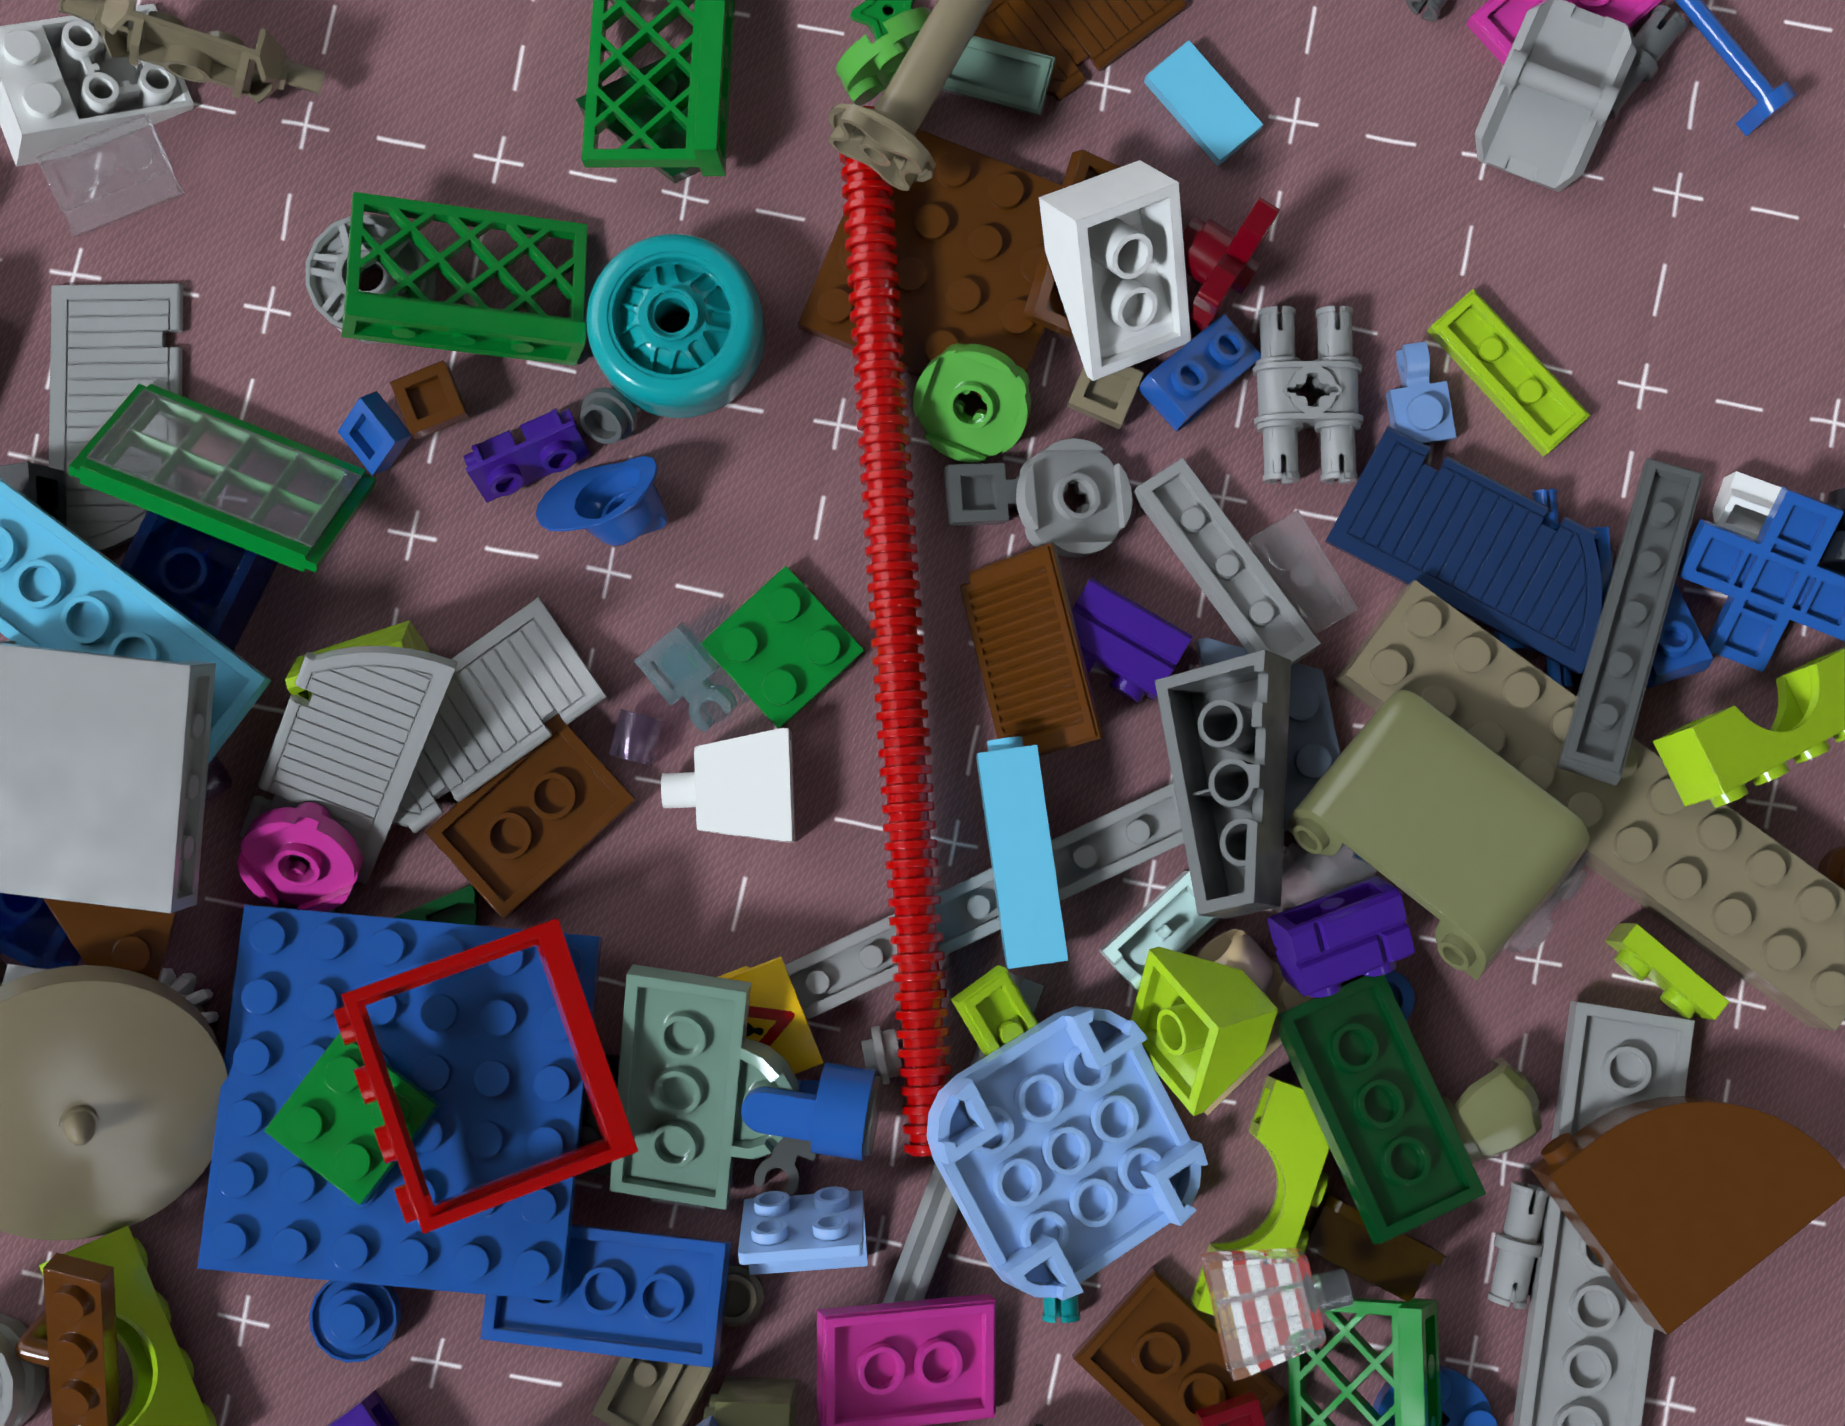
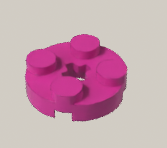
(304, 833)

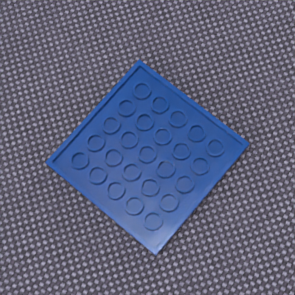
(472, 1041)

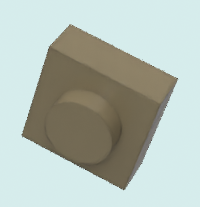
(1106, 397)

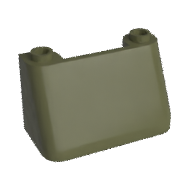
(1444, 827)

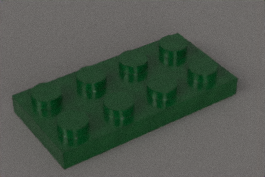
(1378, 1107)

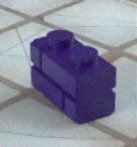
(1126, 641)
(1341, 937)

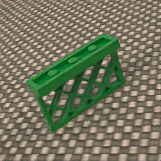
(706, 96)
(455, 325)
(1413, 1374)

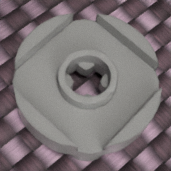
(1093, 474)

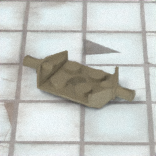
(194, 54)

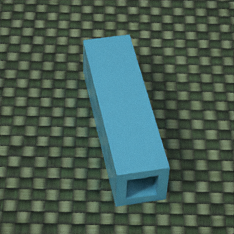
(1021, 853)

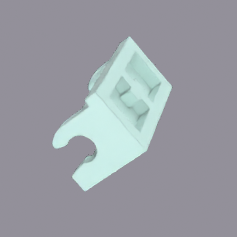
(1164, 922)

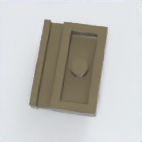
(652, 1392)

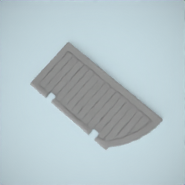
(99, 352)
(497, 710)
(354, 738)

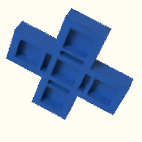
(1769, 578)

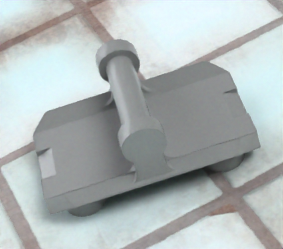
(1554, 94)

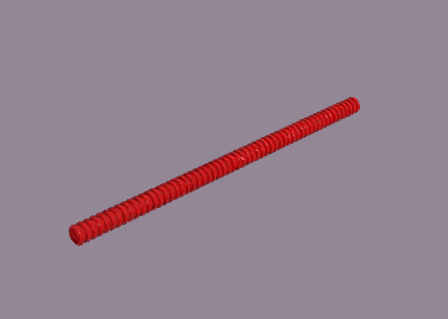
(896, 642)

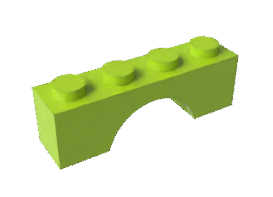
(1726, 749)
(1298, 1151)
(161, 1369)

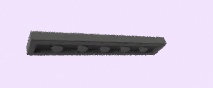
(1630, 622)

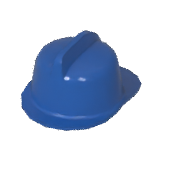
(607, 501)

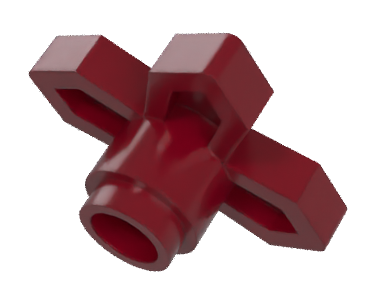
(1223, 259)

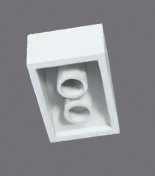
(1119, 265)

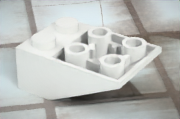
(67, 86)

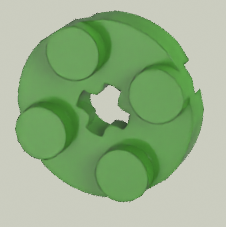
(870, 66)
(1001, 387)

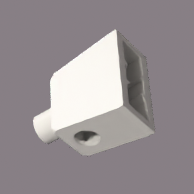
(739, 787)

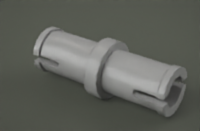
(1518, 1245)

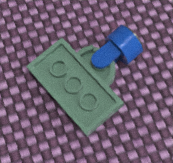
(712, 1095)

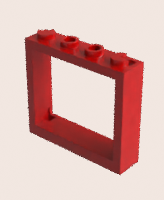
(586, 1046)

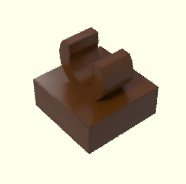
(429, 399)

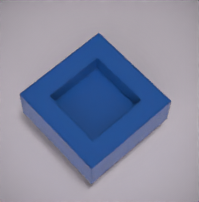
(374, 433)

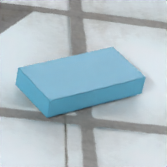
(1203, 103)

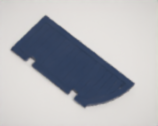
(1475, 548)

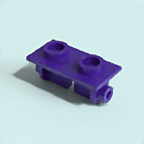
(502, 467)

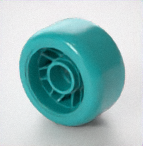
(682, 370)

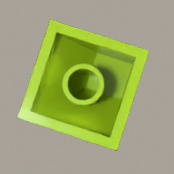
(1200, 1024)

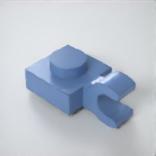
(1420, 407)

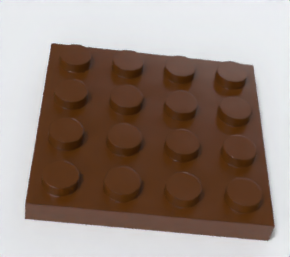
(963, 261)

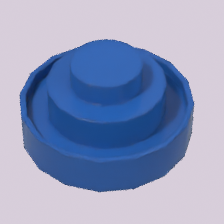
(354, 1319)

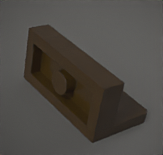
(1343, 1239)

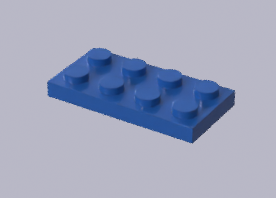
(626, 1299)

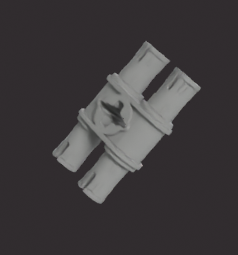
(1330, 376)

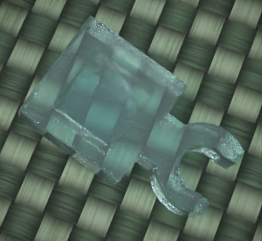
(681, 669)

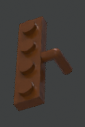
(77, 1342)

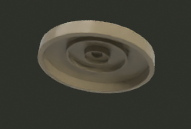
(101, 1100)

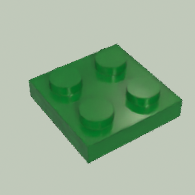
(782, 647)
(333, 1127)

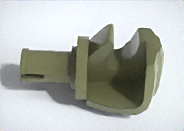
(1496, 1112)

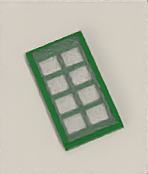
(224, 477)

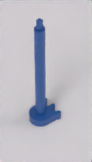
(1769, 99)

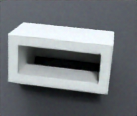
(1744, 503)

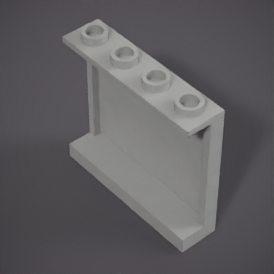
(102, 776)

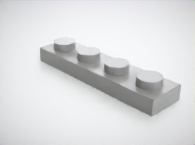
(1223, 564)

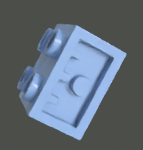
(803, 1231)

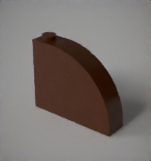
(1686, 1196)

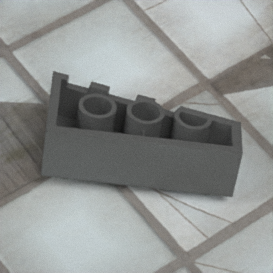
(1229, 777)

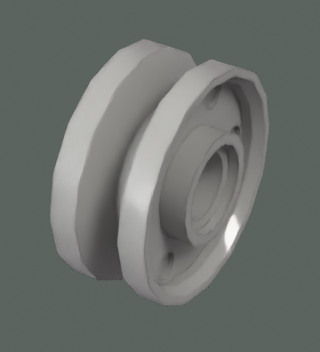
(328, 266)

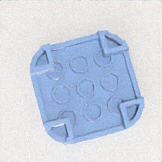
(1064, 1151)

